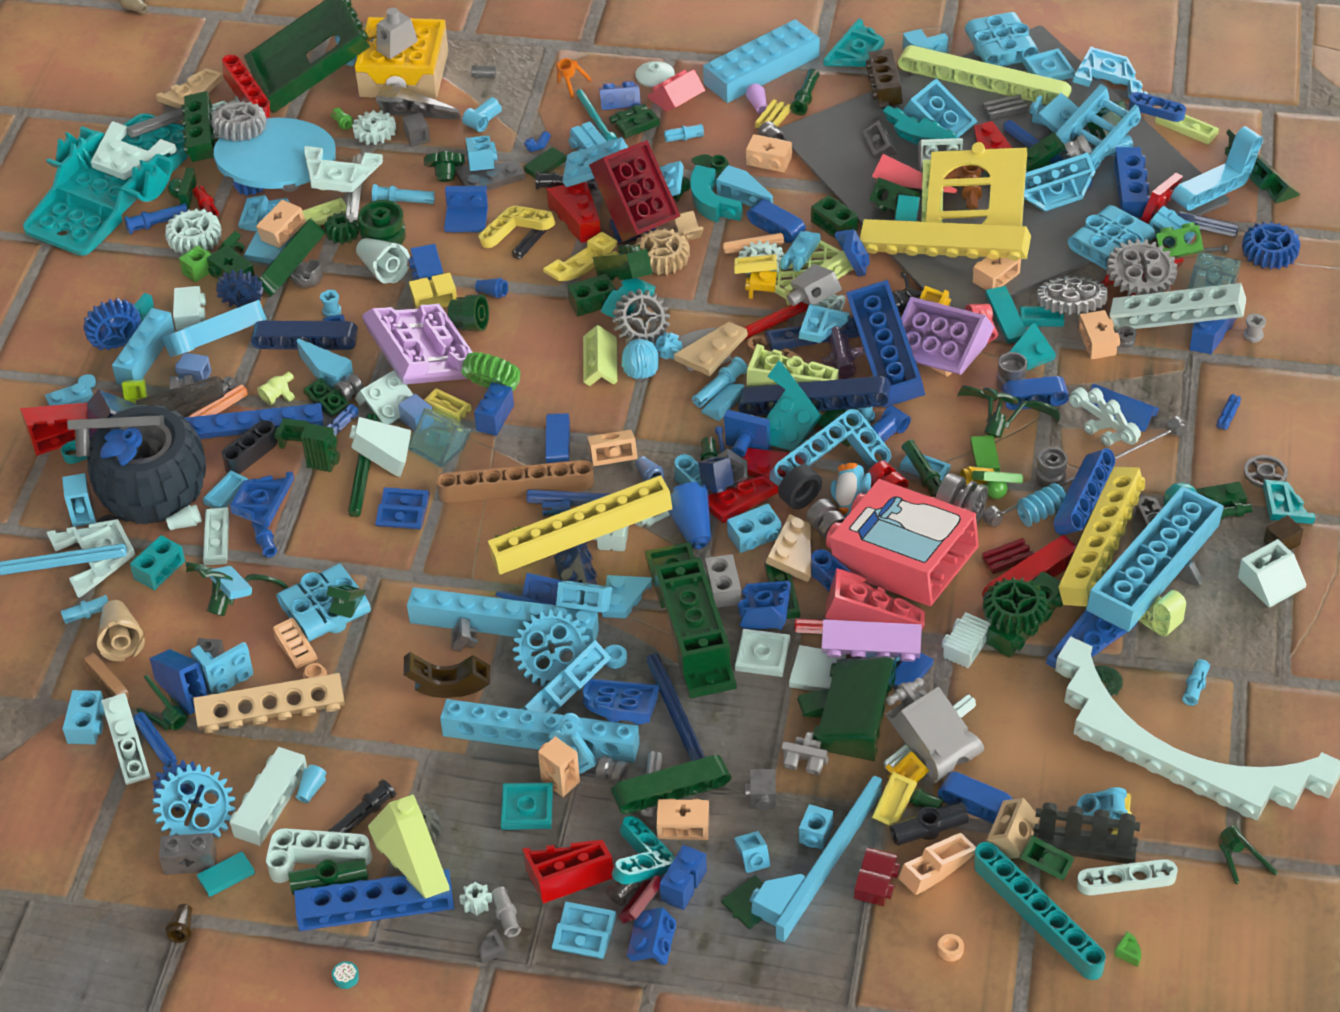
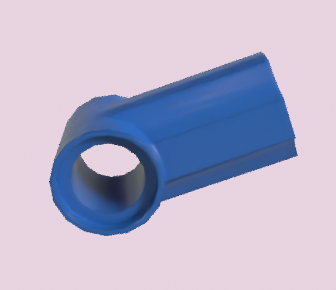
(891, 422)

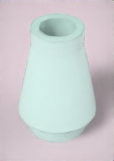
(186, 517)

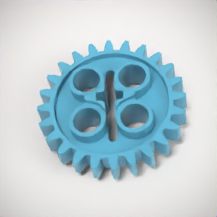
(546, 627)
(173, 797)

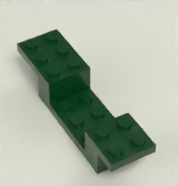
(694, 619)

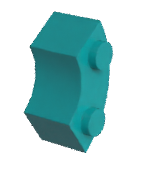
(628, 285)

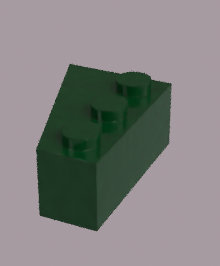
(626, 263)

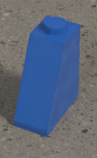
(179, 678)

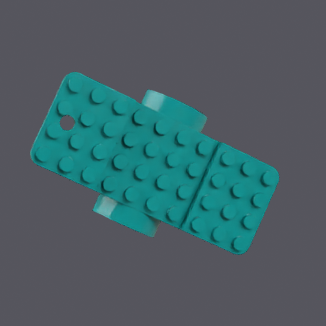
(92, 201)

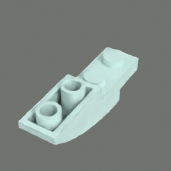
(125, 739)

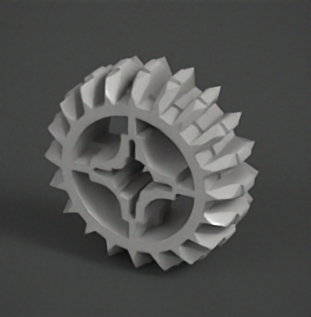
(238, 121)
(641, 300)

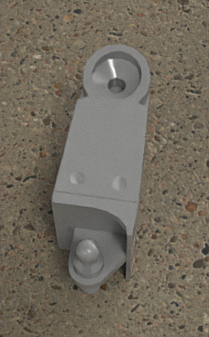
(932, 729)

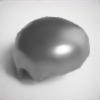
(307, 276)

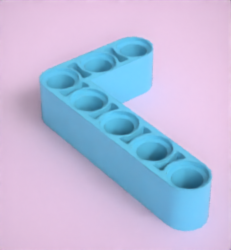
(1225, 177)
(213, 328)
(827, 443)

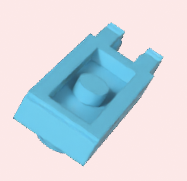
(800, 250)

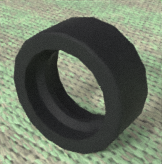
(790, 484)

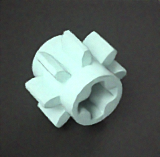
(475, 898)

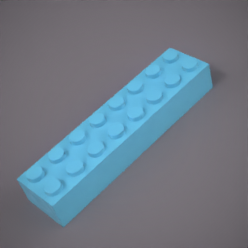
(1154, 558)

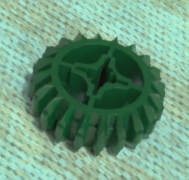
(1015, 605)

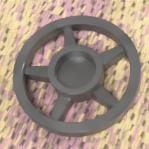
(1264, 471)

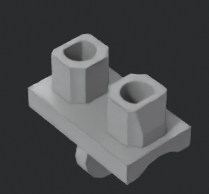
(807, 750)

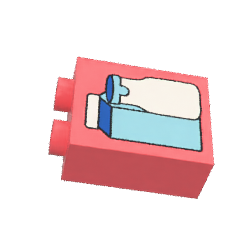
(904, 541)

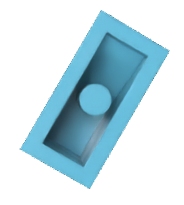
(774, 897)

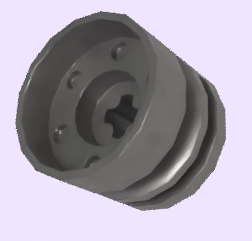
(969, 497)

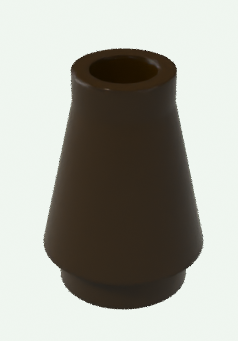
(179, 926)

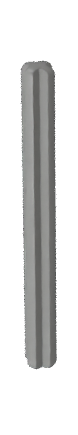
(354, 197)

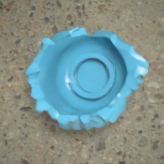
(640, 359)

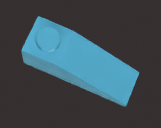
(741, 186)

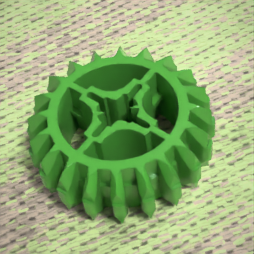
(485, 369)

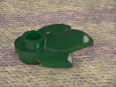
(716, 162)

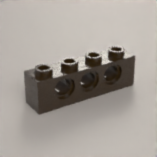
(884, 78)

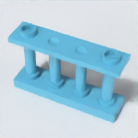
(1087, 113)

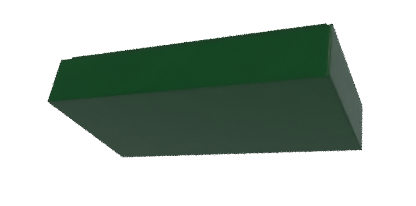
(545, 162)

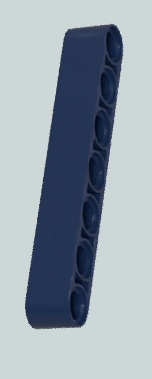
(823, 394)

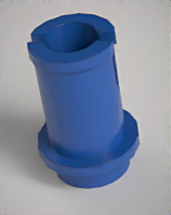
(557, 507)

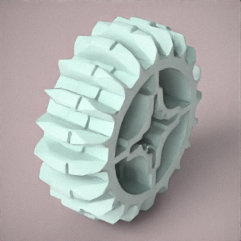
(193, 230)

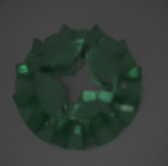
(1111, 677)

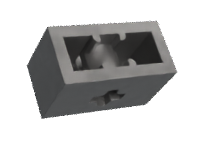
(187, 853)

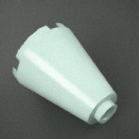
(384, 259)

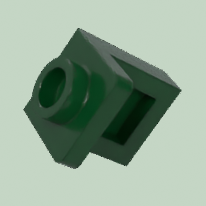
(289, 430)

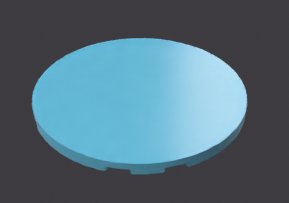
(274, 156)

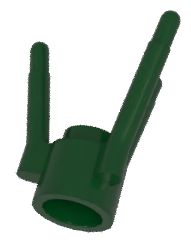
(173, 716)
(1235, 841)

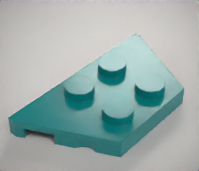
(854, 47)

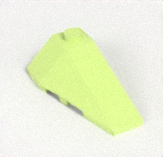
(405, 840)

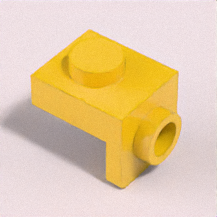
(761, 282)
(935, 296)
(909, 767)

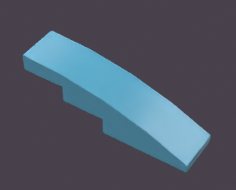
(569, 679)

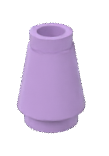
(756, 95)

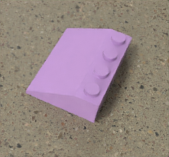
(944, 334)
(871, 639)

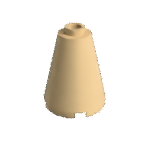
(118, 632)

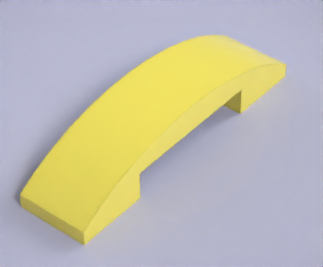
(582, 261)

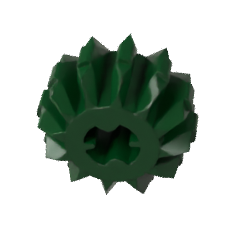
(340, 229)

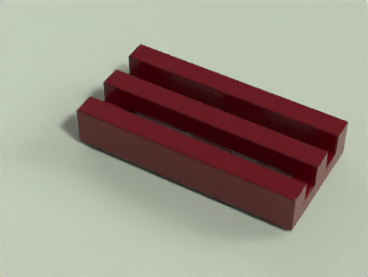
(1006, 553)
(640, 899)

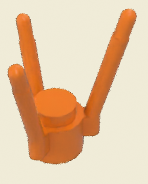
(566, 69)

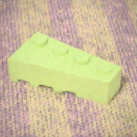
(764, 361)

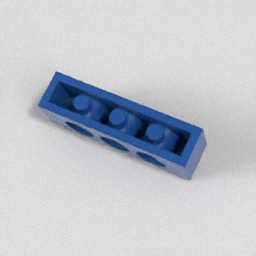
(1131, 179)

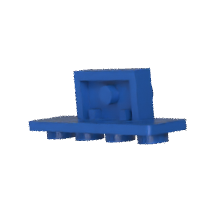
(536, 590)

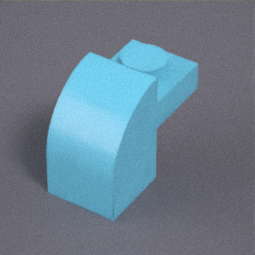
(919, 39)

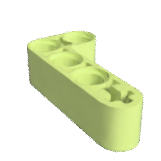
(1165, 613)

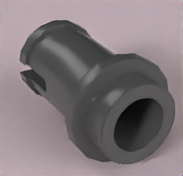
(483, 71)

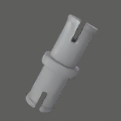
(506, 912)

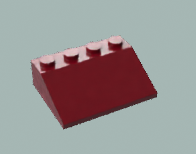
(634, 190)

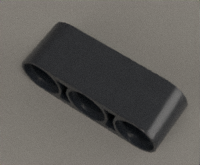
(249, 447)

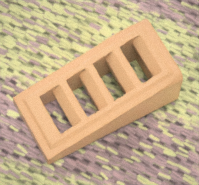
(288, 630)

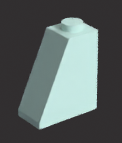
(381, 444)

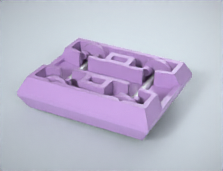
(418, 343)

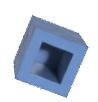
(193, 365)
(412, 409)

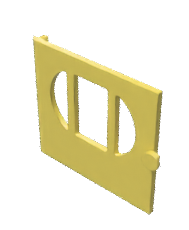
(1006, 179)

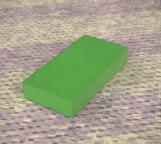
(985, 452)

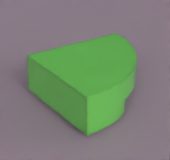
(1129, 949)

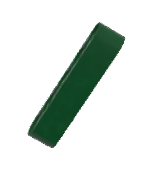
(290, 257)
(672, 782)

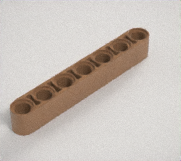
(514, 481)

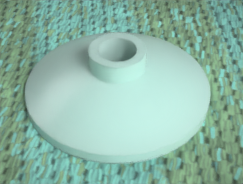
(653, 73)

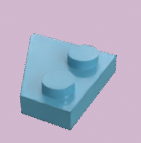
(819, 322)

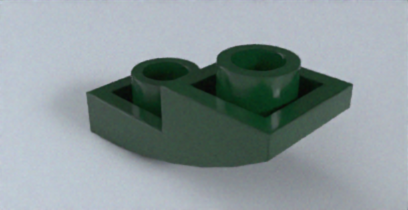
(331, 400)
(813, 703)

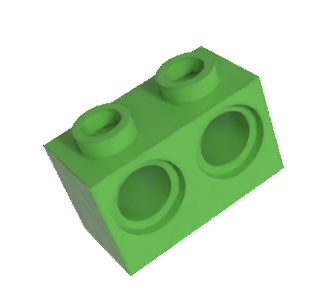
(1181, 248)

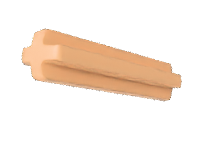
(736, 246)

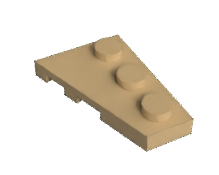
(202, 81)
(793, 549)

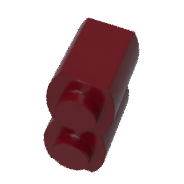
(876, 877)

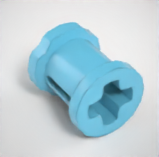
(330, 302)

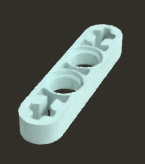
(1126, 873)

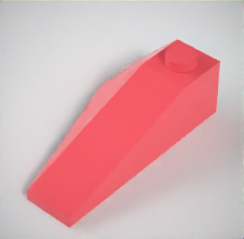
(902, 174)
(856, 601)

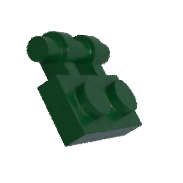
(634, 120)
(1230, 496)

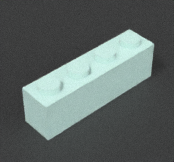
(268, 796)

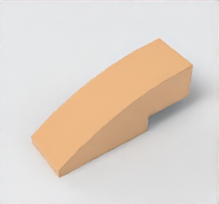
(936, 863)

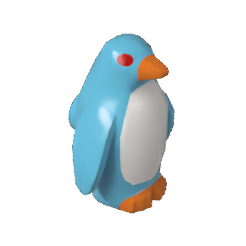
(848, 485)

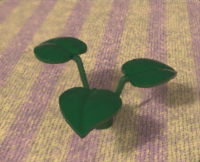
(997, 422)
(219, 600)

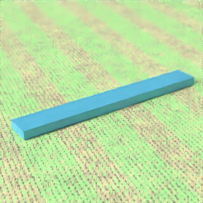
(828, 859)

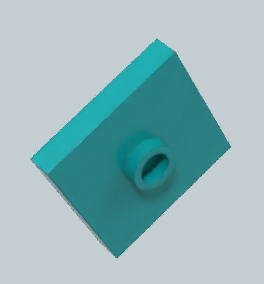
(526, 806)

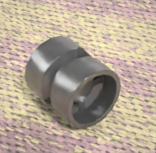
(1011, 367)
(1051, 466)
(823, 516)

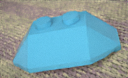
(1059, 183)

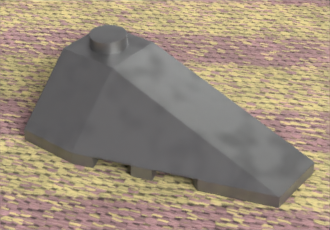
(405, 102)

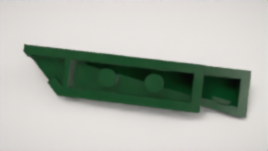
(1266, 177)

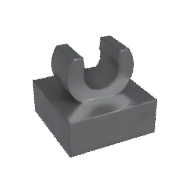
(463, 635)

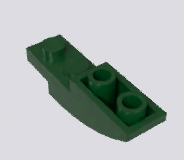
(1040, 153)

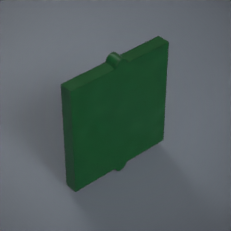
(739, 902)

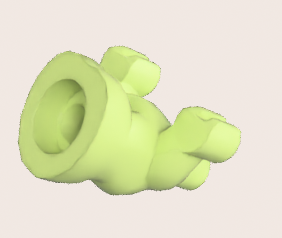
(275, 387)

